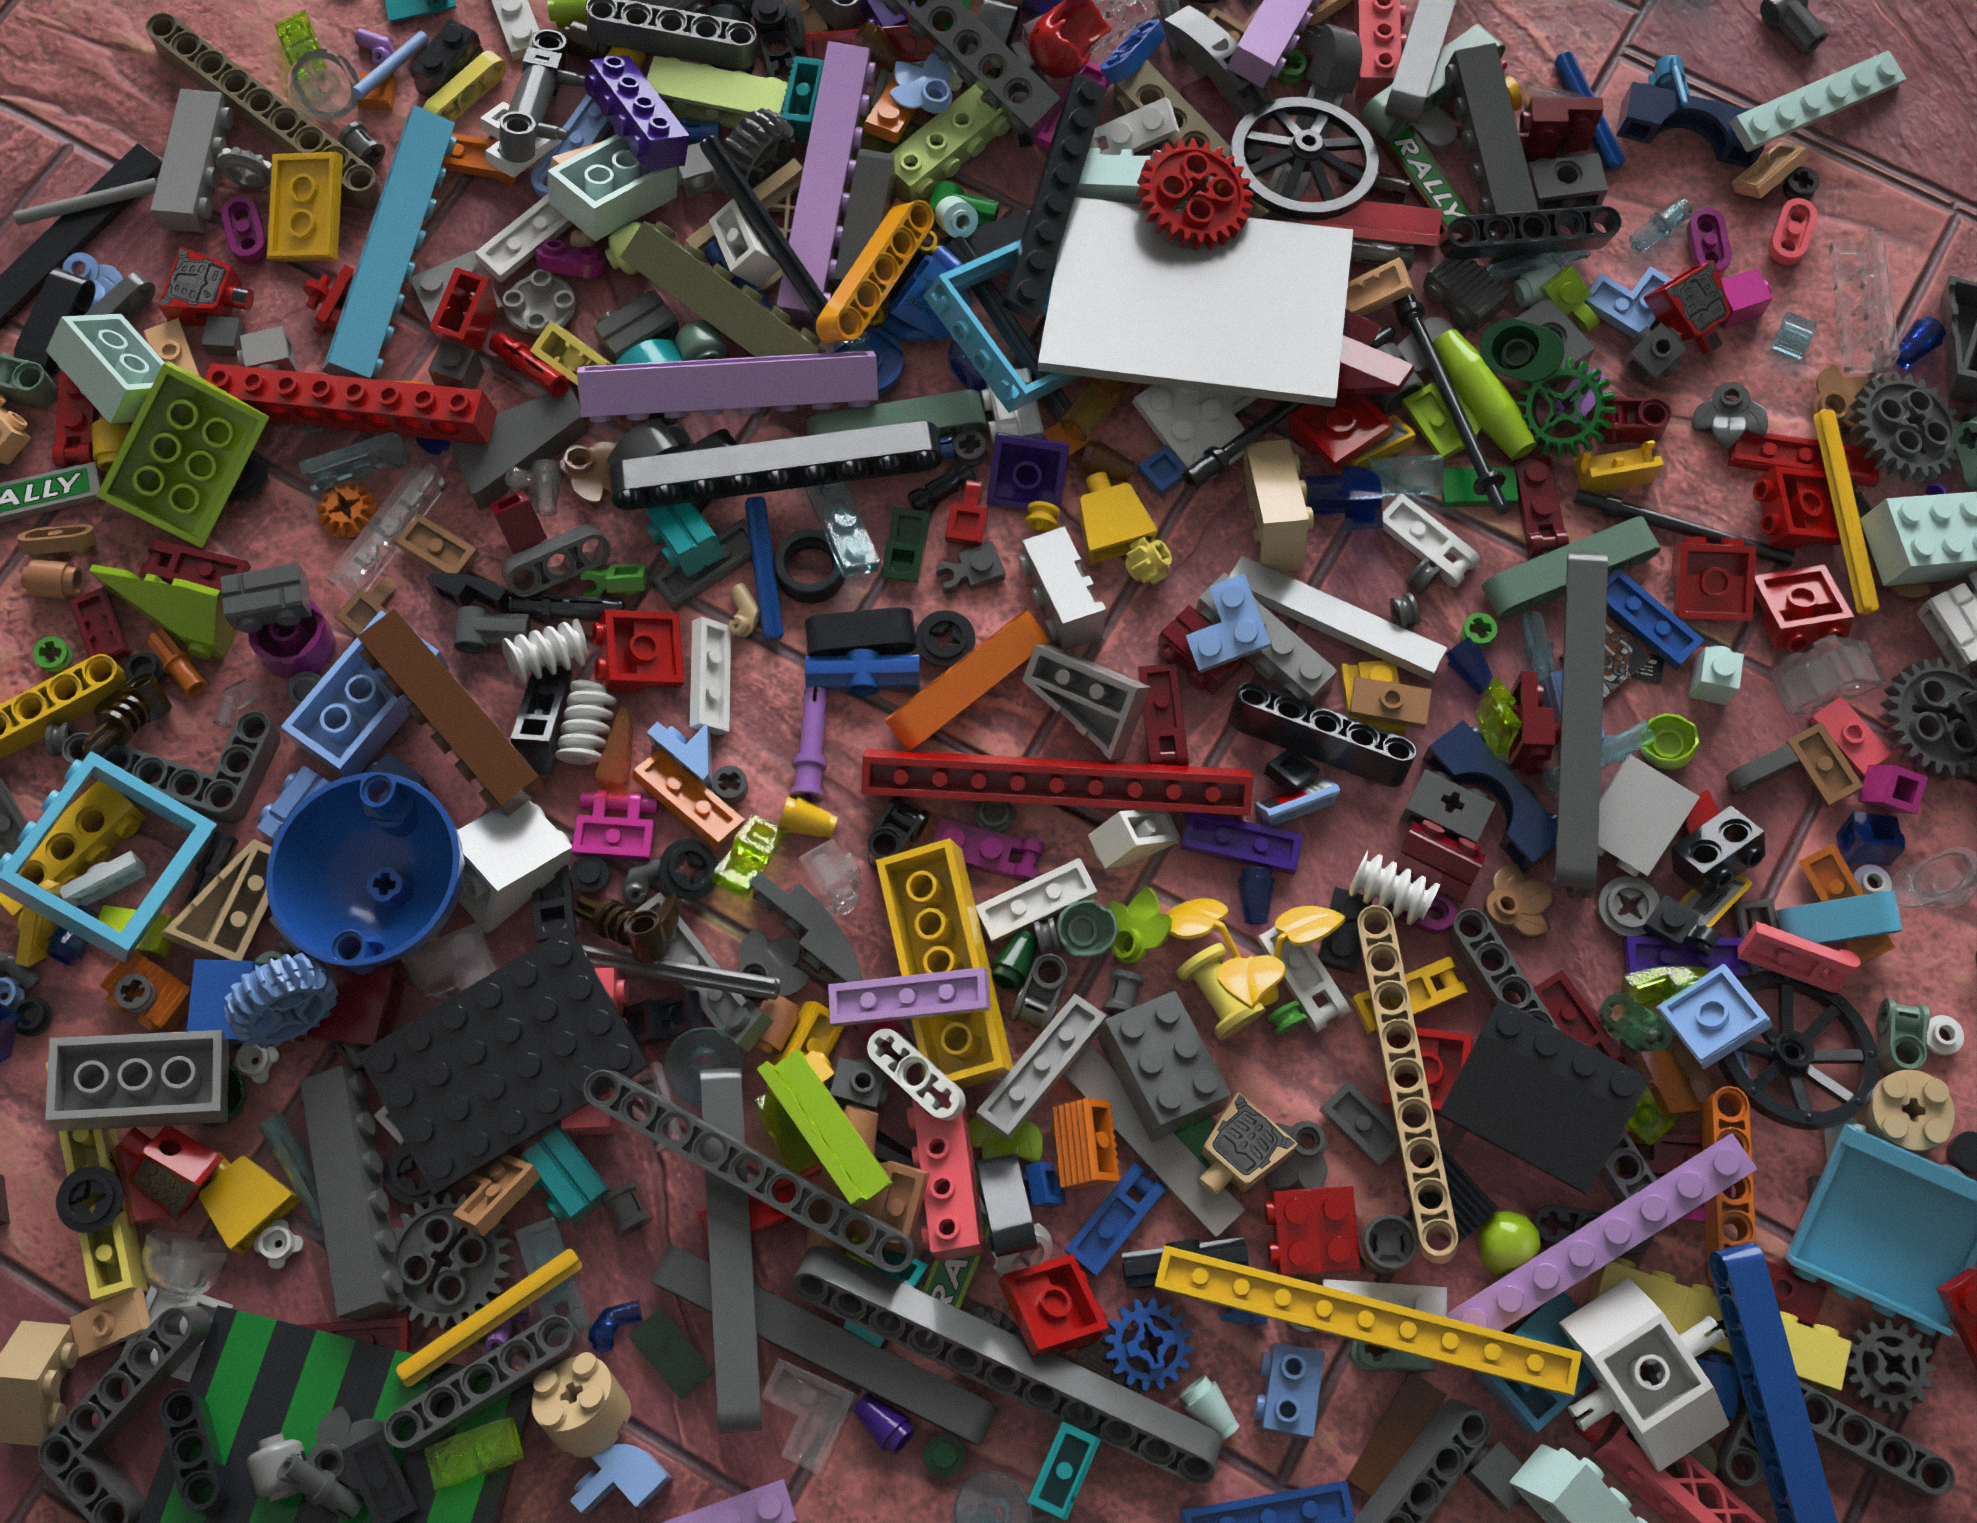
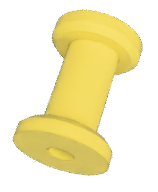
(1203, 970)

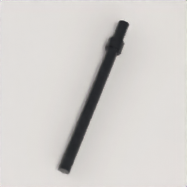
(1613, 506)

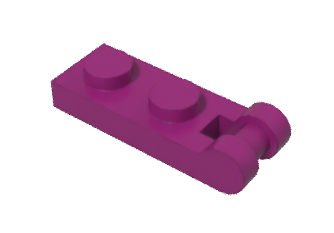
(992, 850)

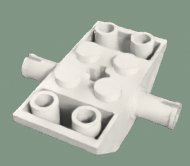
(1628, 1331)

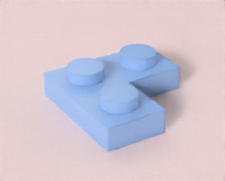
(1624, 307)
(1239, 631)

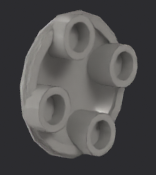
(538, 301)

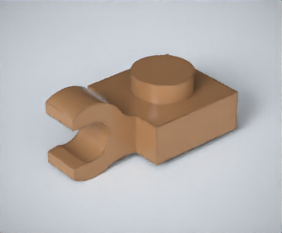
(363, 607)

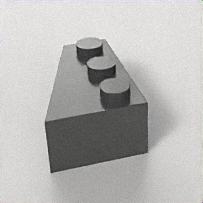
(1960, 342)

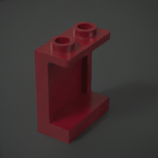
(363, 1008)

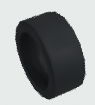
(803, 592)

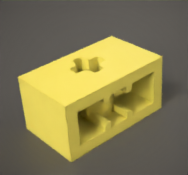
(565, 351)

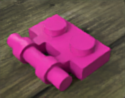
(614, 836)

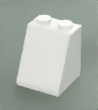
(1641, 815)
(508, 861)

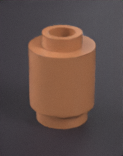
(52, 579)
(784, 1016)

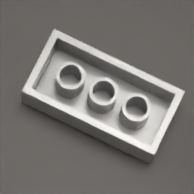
(137, 1080)

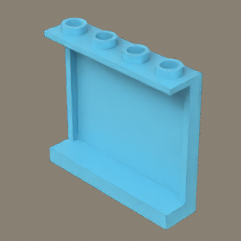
(1887, 1229)

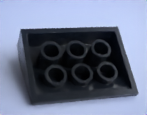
(1543, 1096)

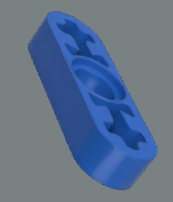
(1133, 51)

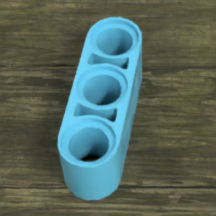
(1843, 918)

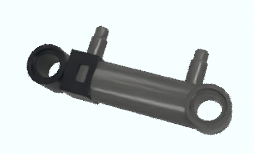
(540, 80)

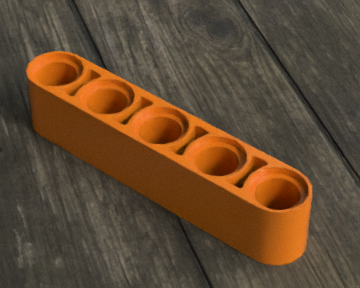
(966, 680)
(1721, 1208)

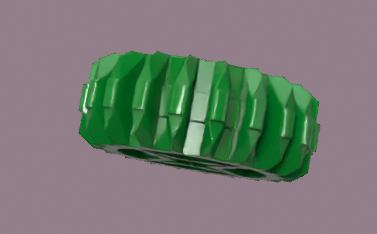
(1576, 394)

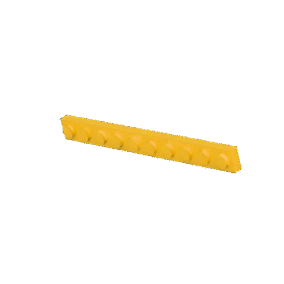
(1369, 1320)

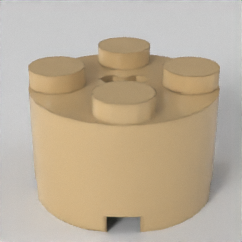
(1926, 1109)
(580, 1405)

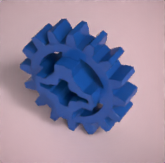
(1143, 1325)

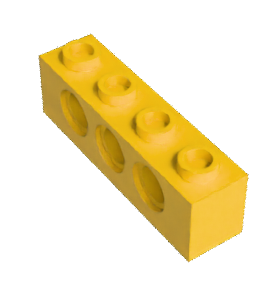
(75, 830)

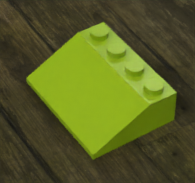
(183, 454)

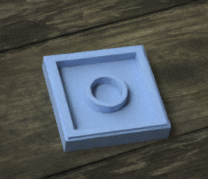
(1714, 1016)

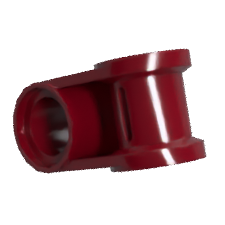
(1630, 420)

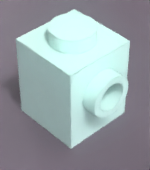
(1716, 675)

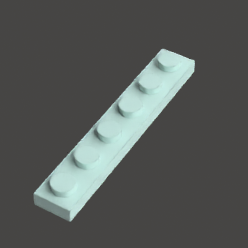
(1817, 101)

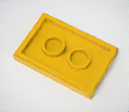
(304, 207)

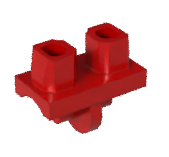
(330, 298)

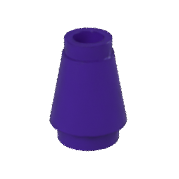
(885, 1424)

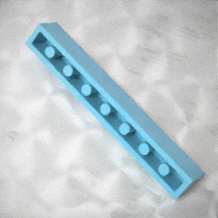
(389, 246)

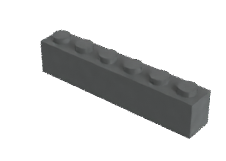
(1490, 133)
(351, 1193)

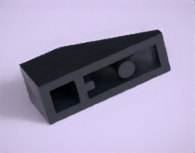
(541, 718)

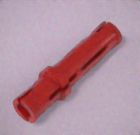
(507, 348)

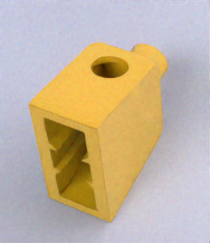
(1111, 519)
(245, 1201)

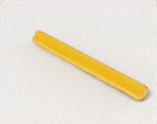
(488, 1318)

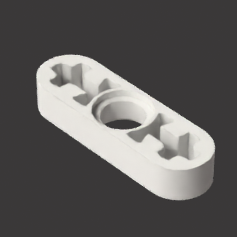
(944, 1084)

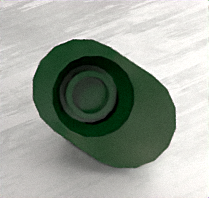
(1521, 350)

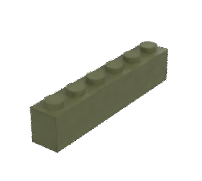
(714, 296)

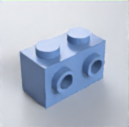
(1289, 1391)

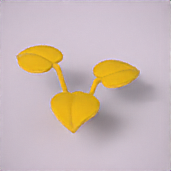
(1253, 978)

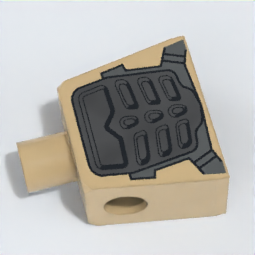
(1243, 1148)

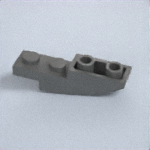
(1209, 53)
(802, 913)

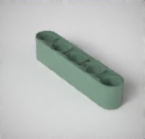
(1439, 91)
(948, 411)
(1545, 576)

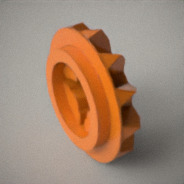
(361, 512)

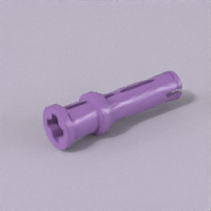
(809, 761)

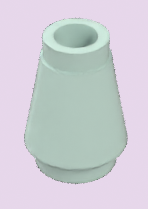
(1207, 1405)

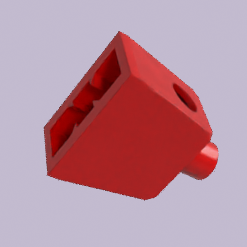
(462, 316)

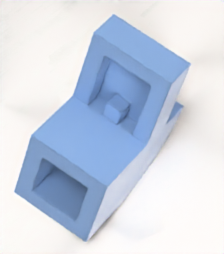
(627, 1468)

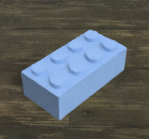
(349, 713)

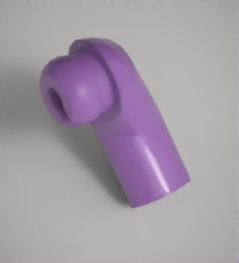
(378, 44)

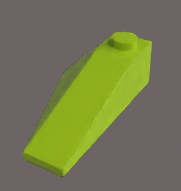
(184, 608)

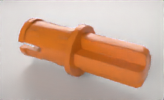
(177, 663)

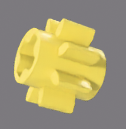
(1148, 560)

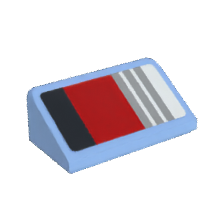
(1286, 807)

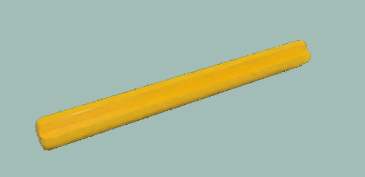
(1846, 512)

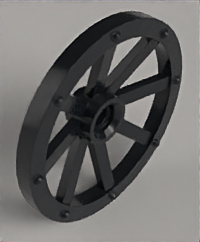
(1305, 153)
(1793, 1053)

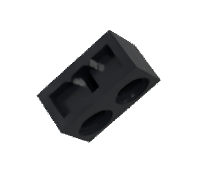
(1718, 851)

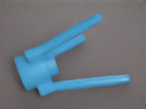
(1670, 76)

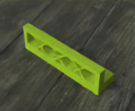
(826, 1128)

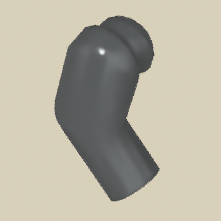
(639, 881)
(26, 976)

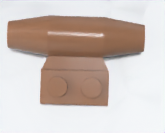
(895, 1206)

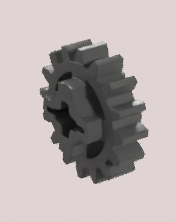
(1903, 1358)

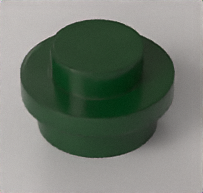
(944, 1455)

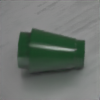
(1014, 962)

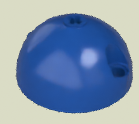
(341, 858)

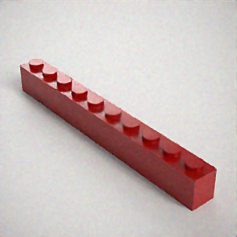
(1057, 781)

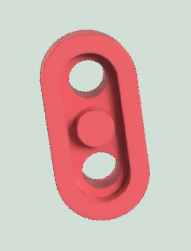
(1792, 234)

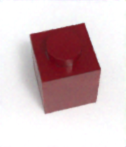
(518, 521)

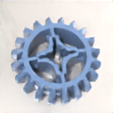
(280, 1000)

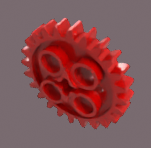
(1171, 172)

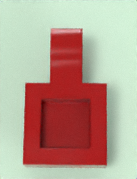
(967, 520)

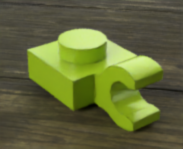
(1569, 293)

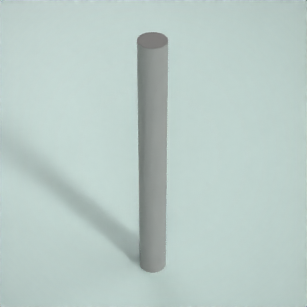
(85, 201)

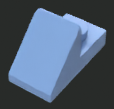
(693, 757)

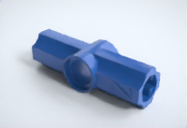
(863, 672)

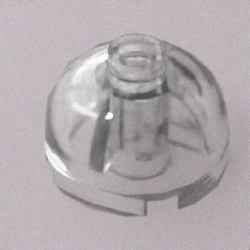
(322, 86)
(182, 1264)

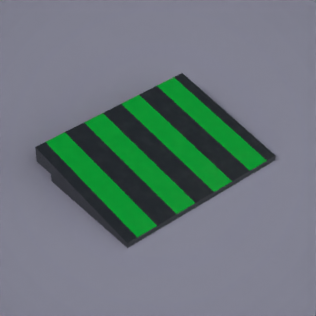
(284, 1379)

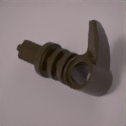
(126, 711)
(642, 930)

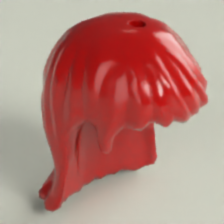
(1065, 36)

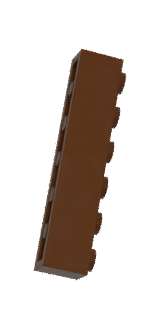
(450, 712)

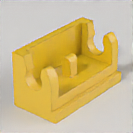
(1617, 468)

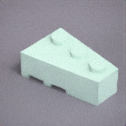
(1111, 176)

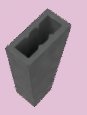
(868, 204)
(518, 437)

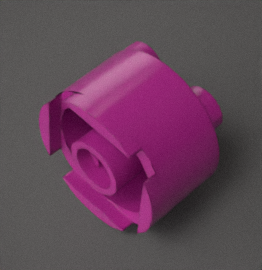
(295, 647)

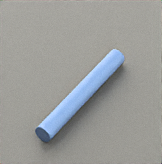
(390, 65)

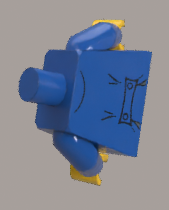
(910, 313)

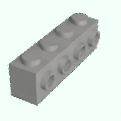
(189, 161)
(1289, 662)

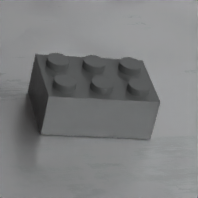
(1163, 1065)

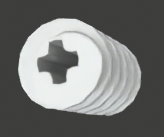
(545, 650)
(584, 723)
(1393, 888)

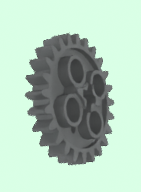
(1905, 427)
(1937, 716)
(477, 1279)

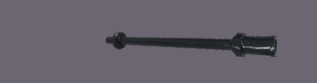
(1216, 459)
(1489, 482)

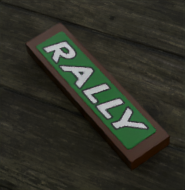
(1426, 177)

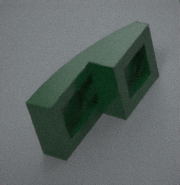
(906, 544)

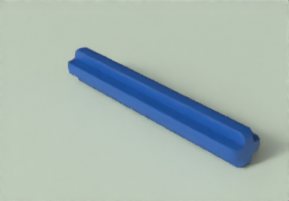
(1603, 137)
(764, 568)

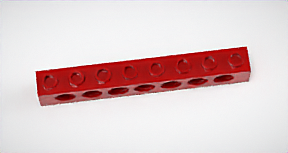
(360, 403)

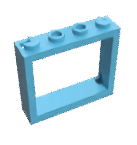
(973, 337)
(68, 916)

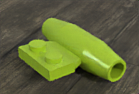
(1482, 396)

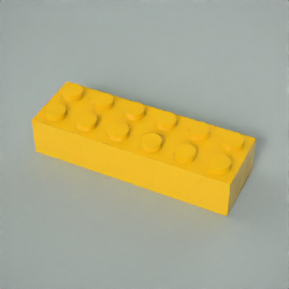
(940, 932)

